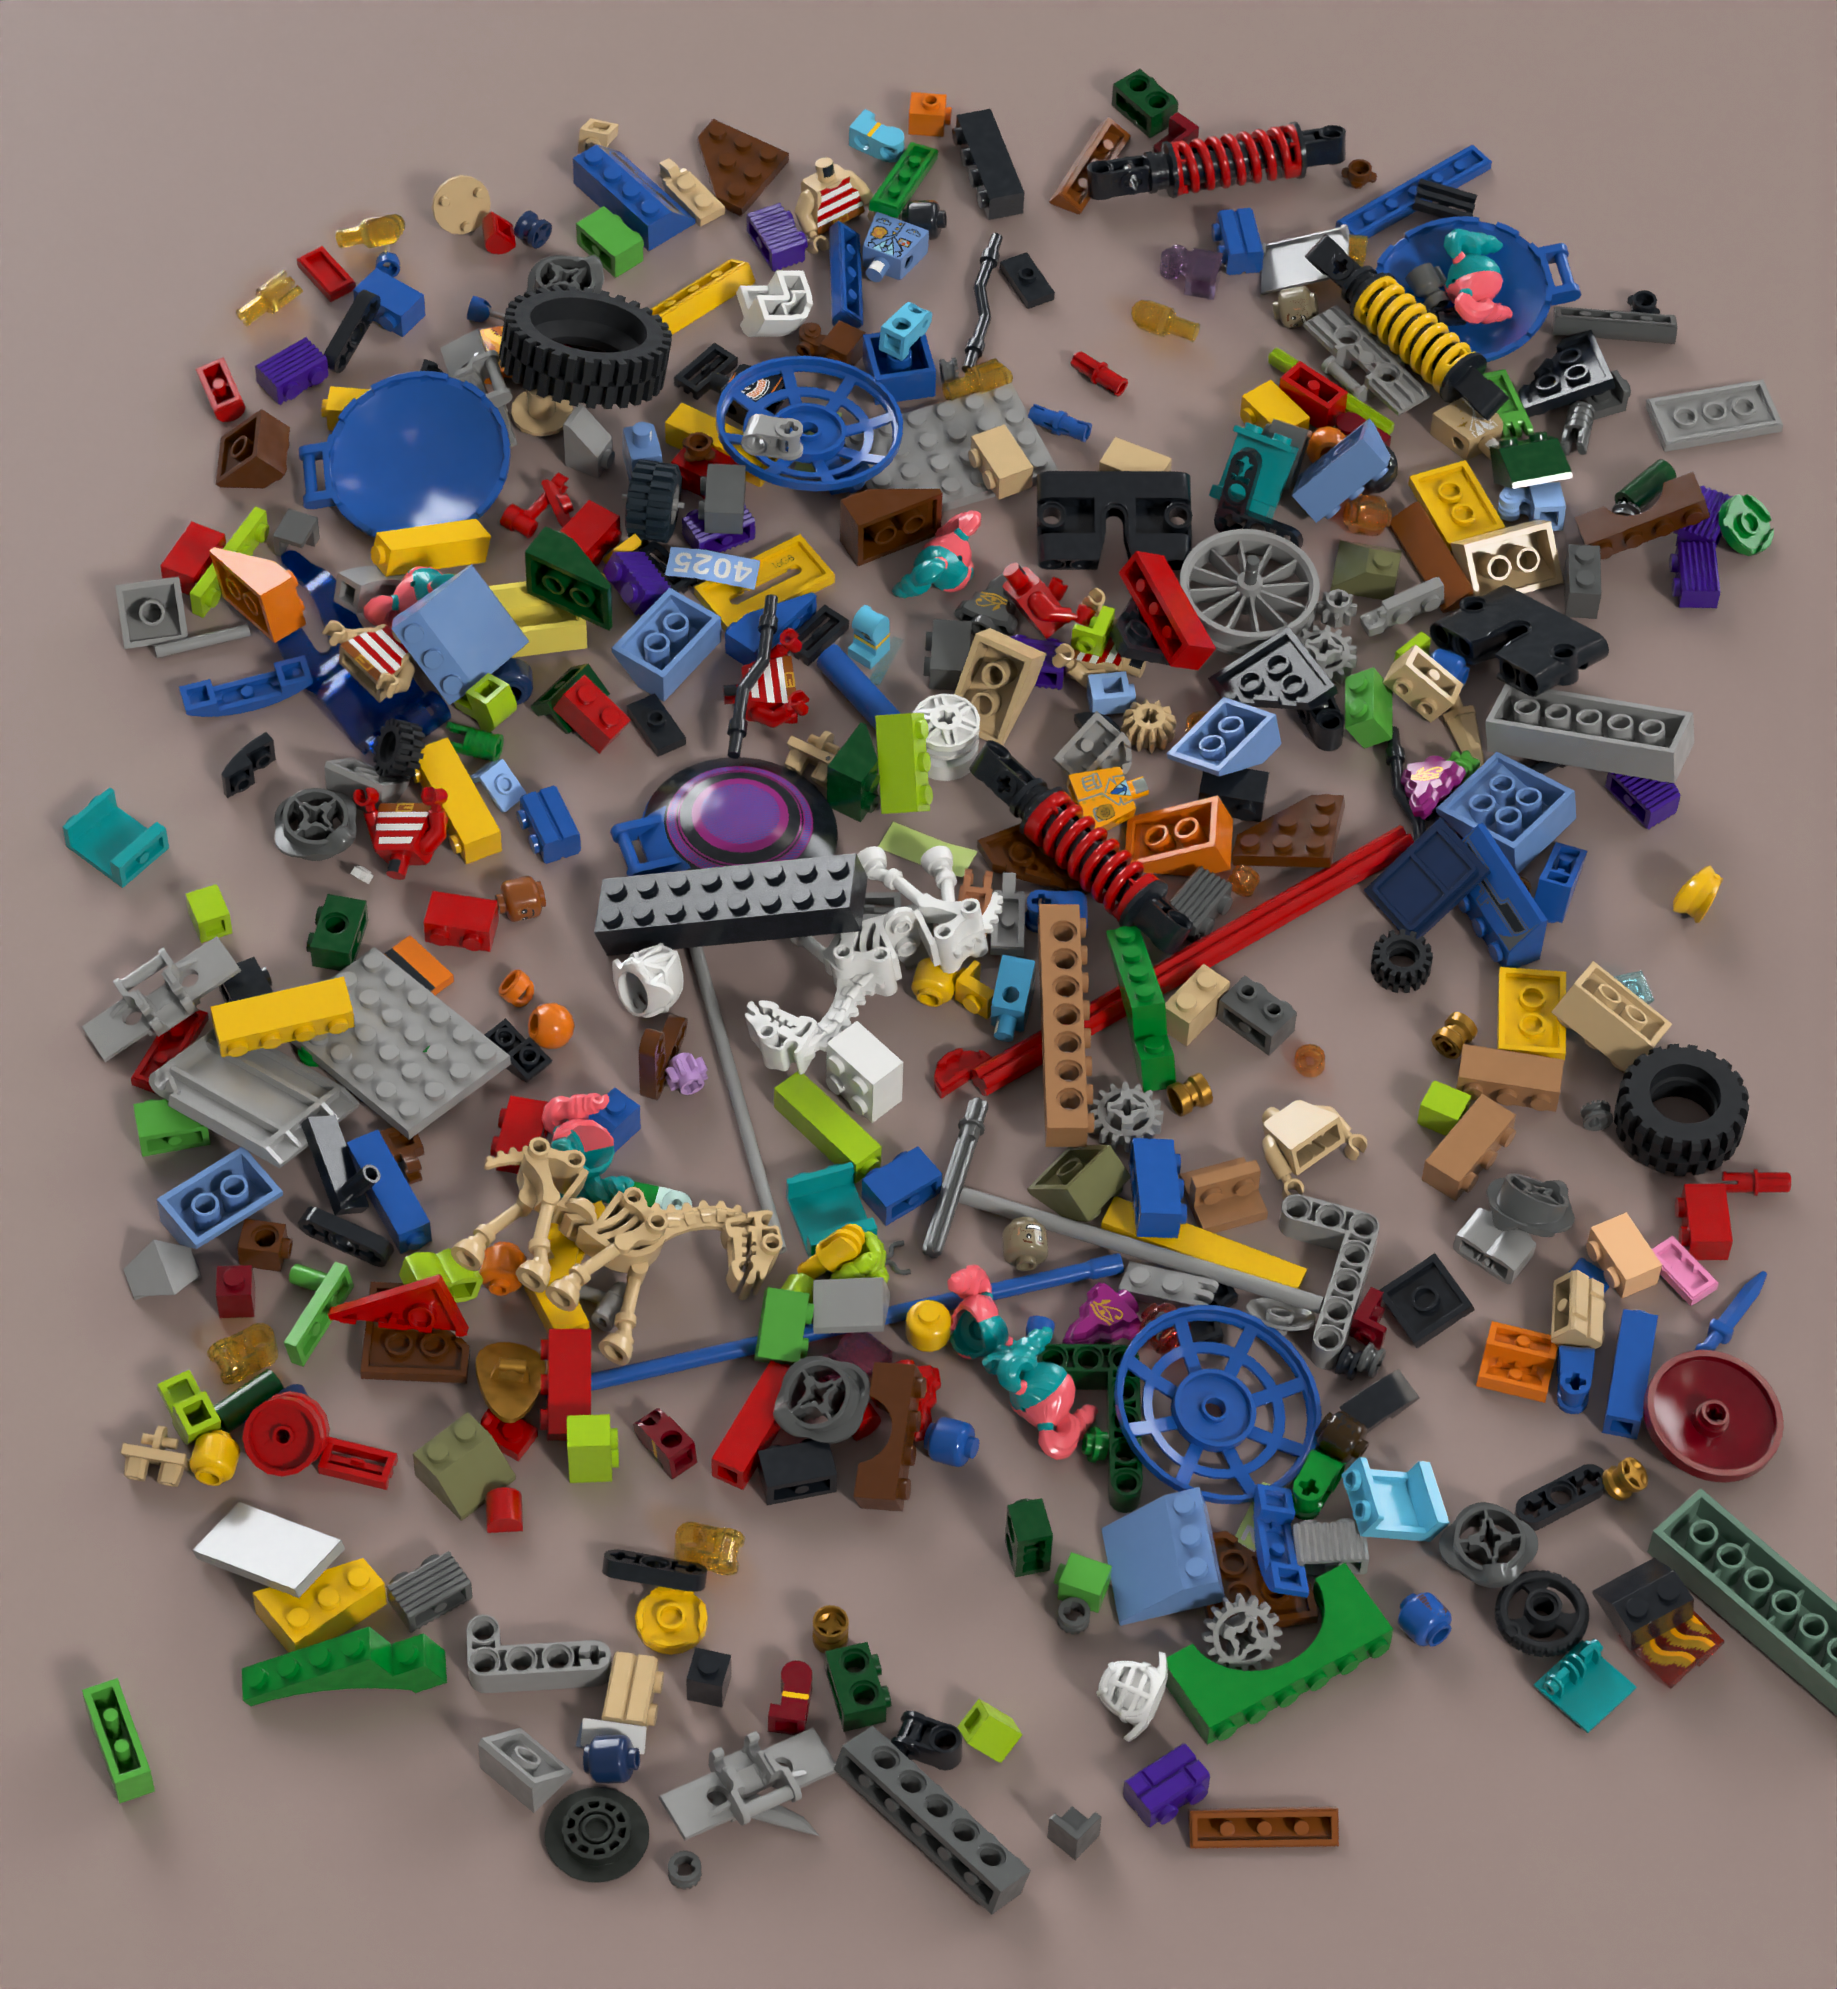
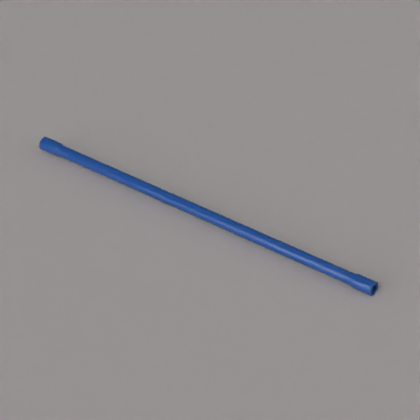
(1092, 1269)

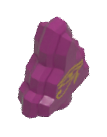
(1430, 783)
(1104, 1317)

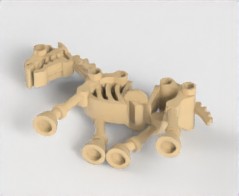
(622, 1239)

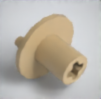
(461, 204)
(538, 414)

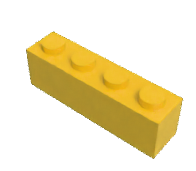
(470, 822)
(282, 1017)

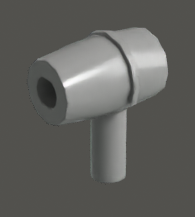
(608, 1304)

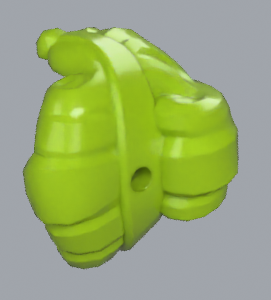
(869, 1262)

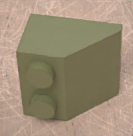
(1081, 1182)
(462, 1466)

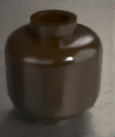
(1341, 1437)

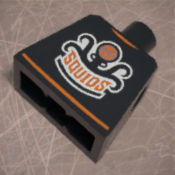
(754, 391)

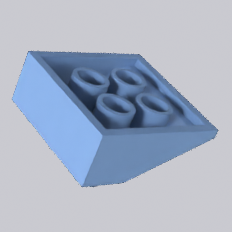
(459, 633)
(1515, 804)
(1163, 1558)

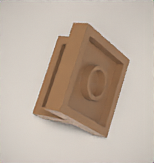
(1225, 1195)

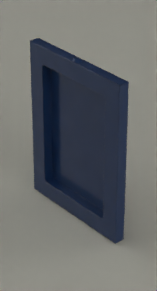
(1427, 880)

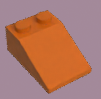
(260, 592)
(1182, 838)

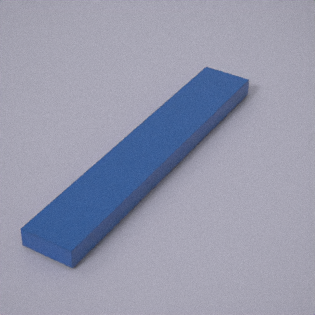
(1399, 201)

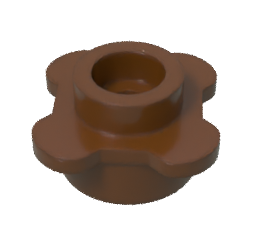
(1359, 173)
(698, 447)

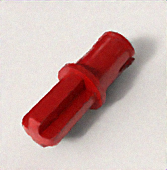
(1099, 373)
(1757, 1182)

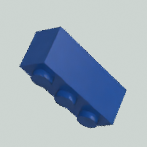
(1156, 1188)

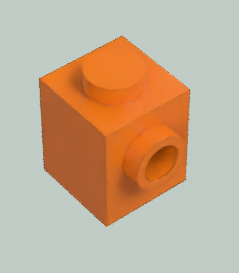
(928, 114)

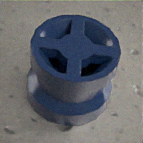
(532, 229)

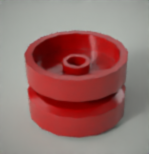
(266, 1440)

